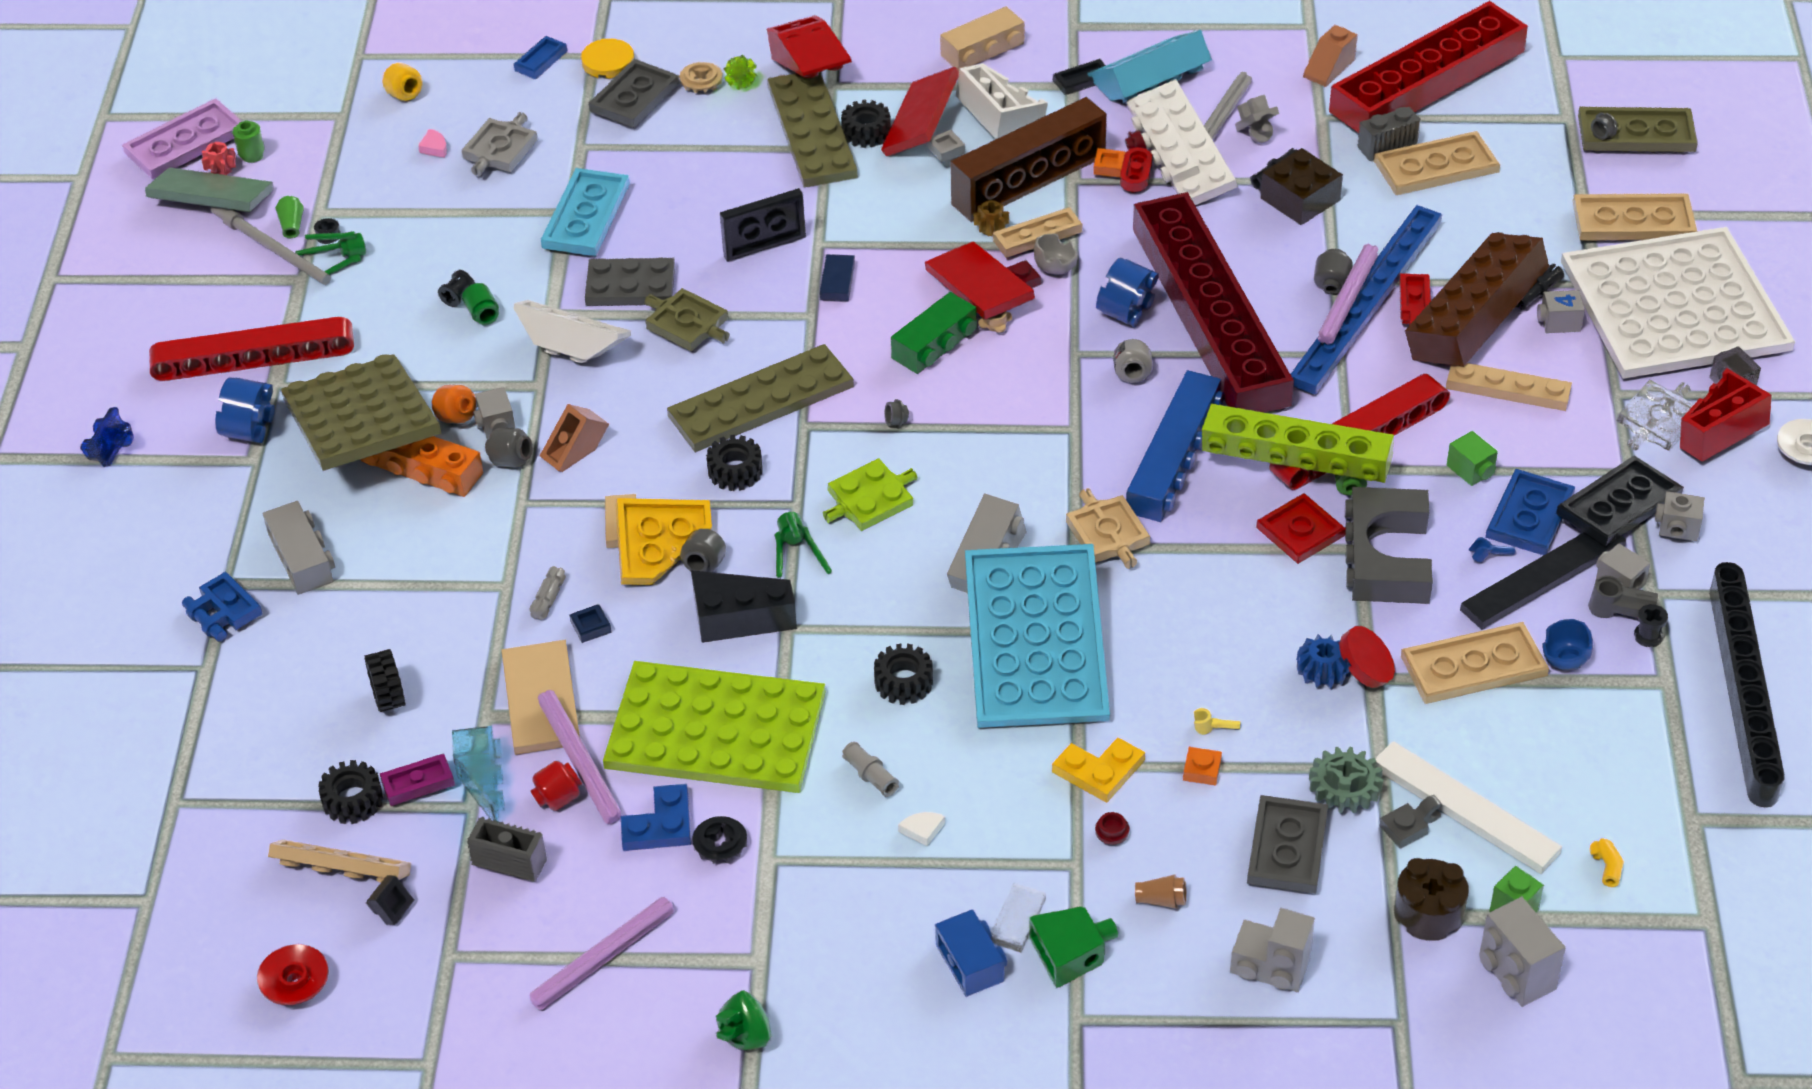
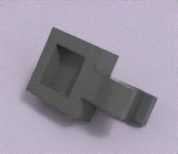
(1409, 824)

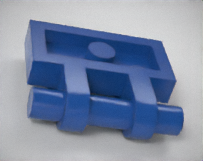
(230, 601)

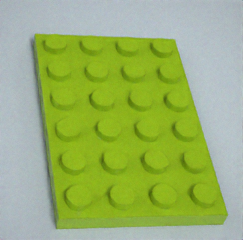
(715, 726)

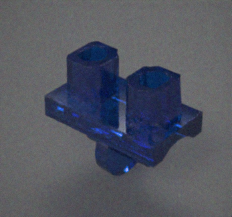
(108, 438)

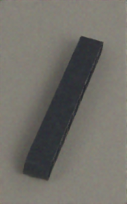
(1746, 685)

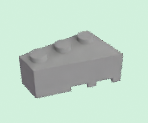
(993, 526)

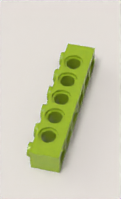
(1298, 443)

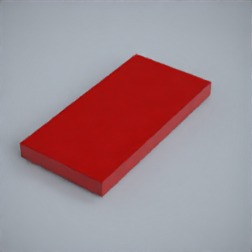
(920, 111)
(979, 280)

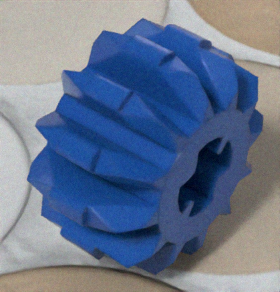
(1322, 662)

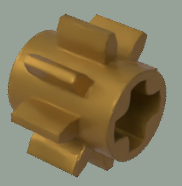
(991, 217)

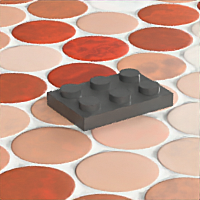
(633, 93)
(628, 280)
(1287, 844)

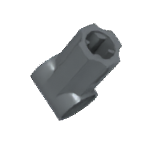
(1612, 597)

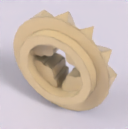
(700, 70)

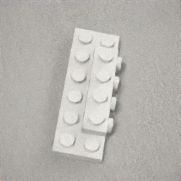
(1180, 143)

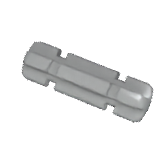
(547, 593)

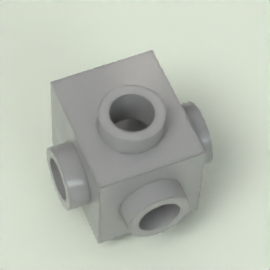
(1680, 516)

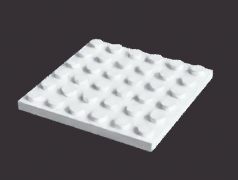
(1675, 301)

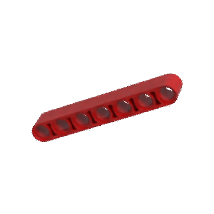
(251, 348)
(1387, 415)

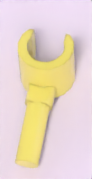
(1205, 723)

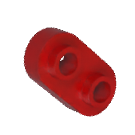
(1136, 169)

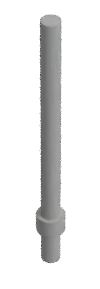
(236, 221)

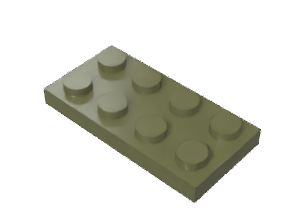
(1641, 129)

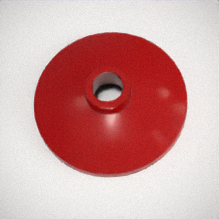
(290, 964)

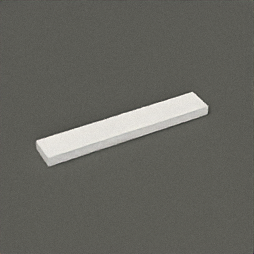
(1469, 807)

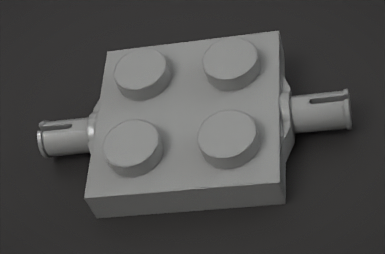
(499, 144)

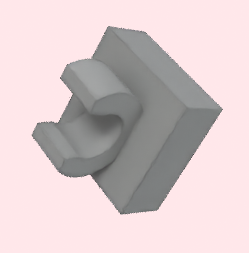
(946, 147)

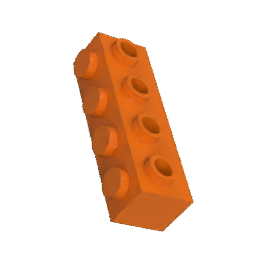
(433, 463)

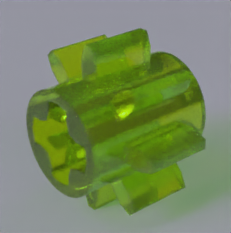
(740, 72)

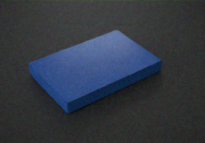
(1528, 512)

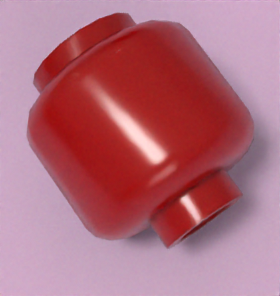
(555, 785)

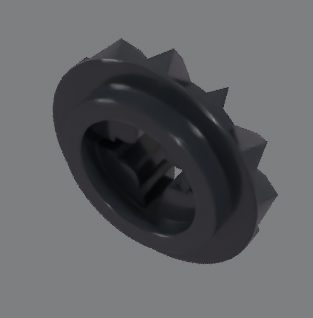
(710, 831)

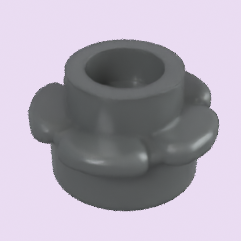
(1604, 126)
(896, 413)

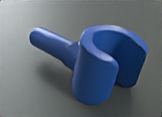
(1483, 547)

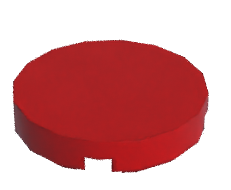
(1368, 656)

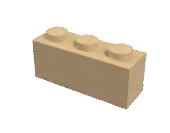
(982, 38)

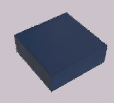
(590, 623)

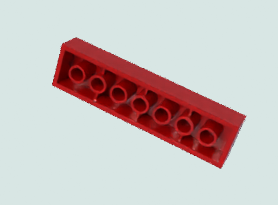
(1430, 65)

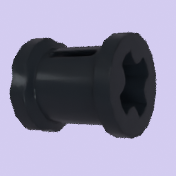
(455, 288)
(1651, 621)

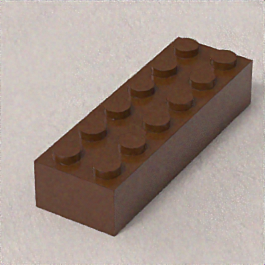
(1028, 157)
(1477, 299)

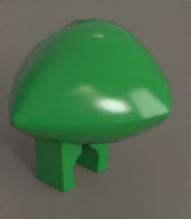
(743, 1022)

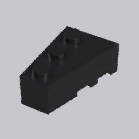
(741, 605)

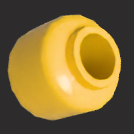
(402, 81)

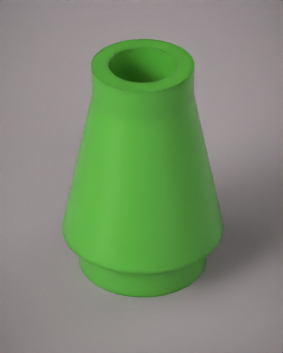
(290, 215)

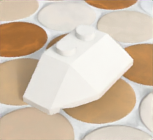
(568, 332)

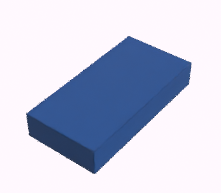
(540, 57)

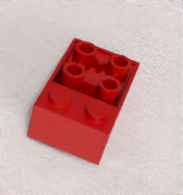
(807, 46)

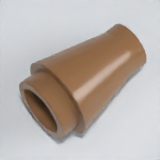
(1163, 891)

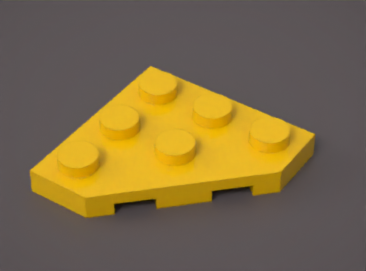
(654, 533)

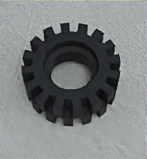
(865, 123)
(734, 450)
(384, 680)
(906, 687)
(345, 778)

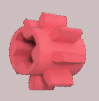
(218, 158)

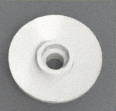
(1796, 440)

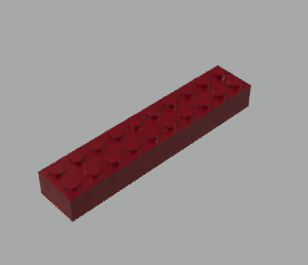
(1212, 304)

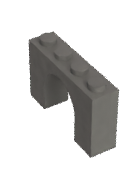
(1372, 573)

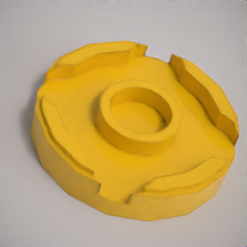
(606, 57)

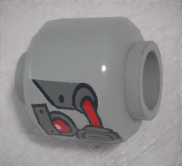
(1132, 361)

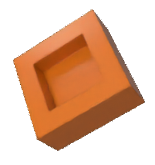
(1108, 162)
(1202, 766)

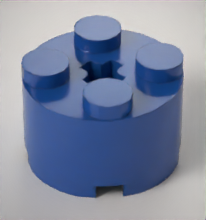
(1127, 291)
(244, 409)

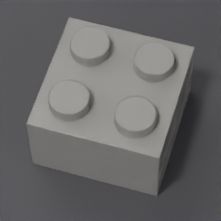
(1521, 952)

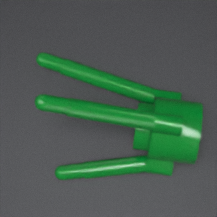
(350, 245)
(792, 531)

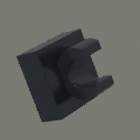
(390, 900)

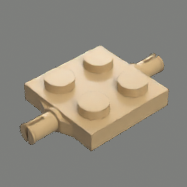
(1109, 527)

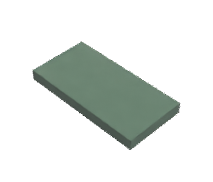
(209, 189)

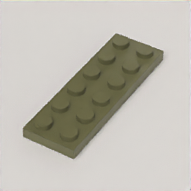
(812, 129)
(760, 397)

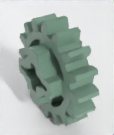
(1345, 779)

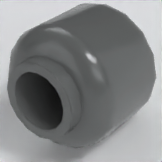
(1332, 270)
(508, 447)
(703, 551)

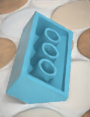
(1152, 66)

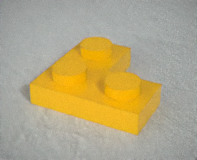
(1099, 775)

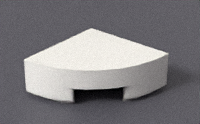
(922, 826)

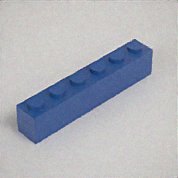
(1173, 447)

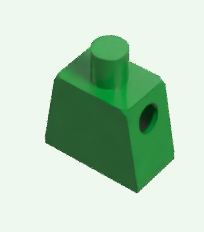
(1070, 942)

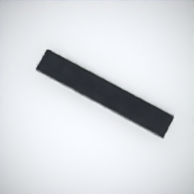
(1534, 579)

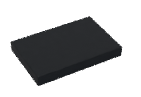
(762, 224)

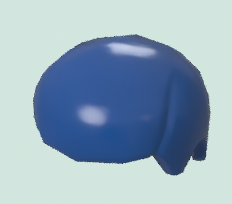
(1568, 644)

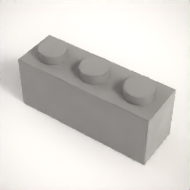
(299, 547)

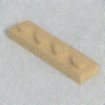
(1509, 386)
(325, 859)

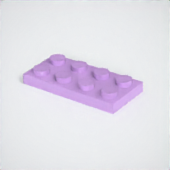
(181, 138)

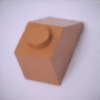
(1331, 55)
(573, 437)

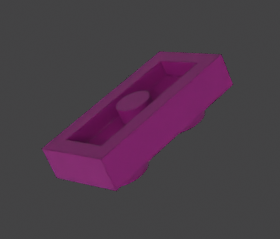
(417, 779)

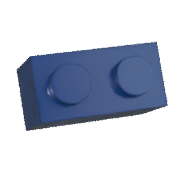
(970, 952)

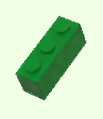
(933, 332)

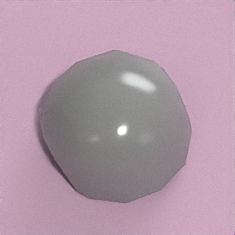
(1053, 255)

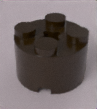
(1431, 898)

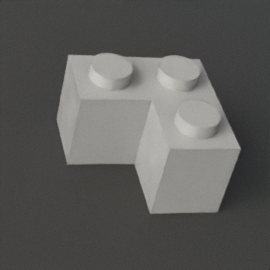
(1274, 953)

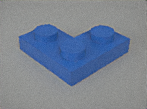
(661, 829)

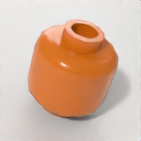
(454, 404)

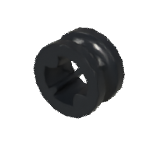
(327, 225)

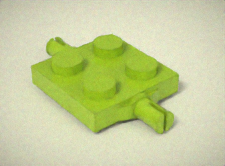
(869, 494)

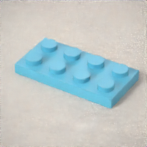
(585, 212)

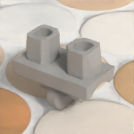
(1256, 114)

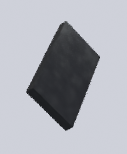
(1618, 500)

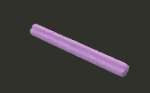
(1348, 294)
(579, 757)
(601, 953)

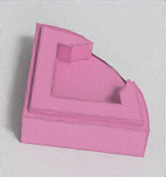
(433, 144)

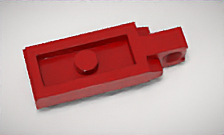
(1413, 295)

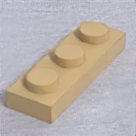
(1023, 235)

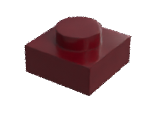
(1026, 273)

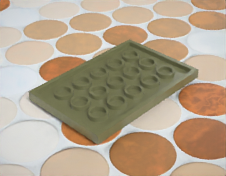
(359, 411)

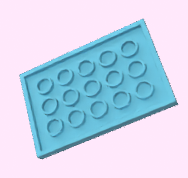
(1036, 636)

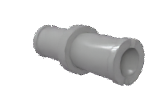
(870, 769)

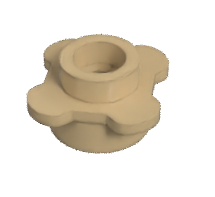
(996, 323)

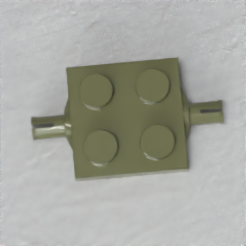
(686, 319)

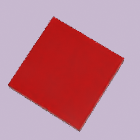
(1300, 528)

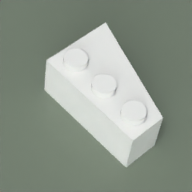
(996, 102)

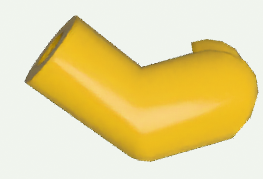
(1613, 861)

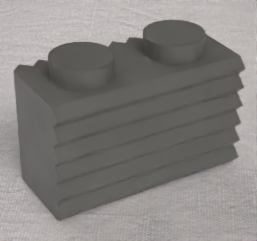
(1388, 132)
(507, 849)

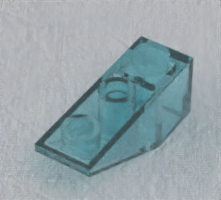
(477, 767)

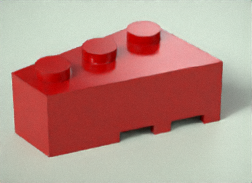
(1724, 416)

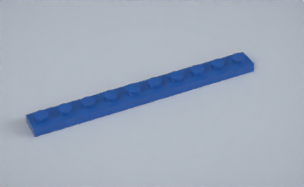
(1382, 278)

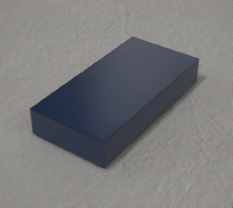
(837, 277)

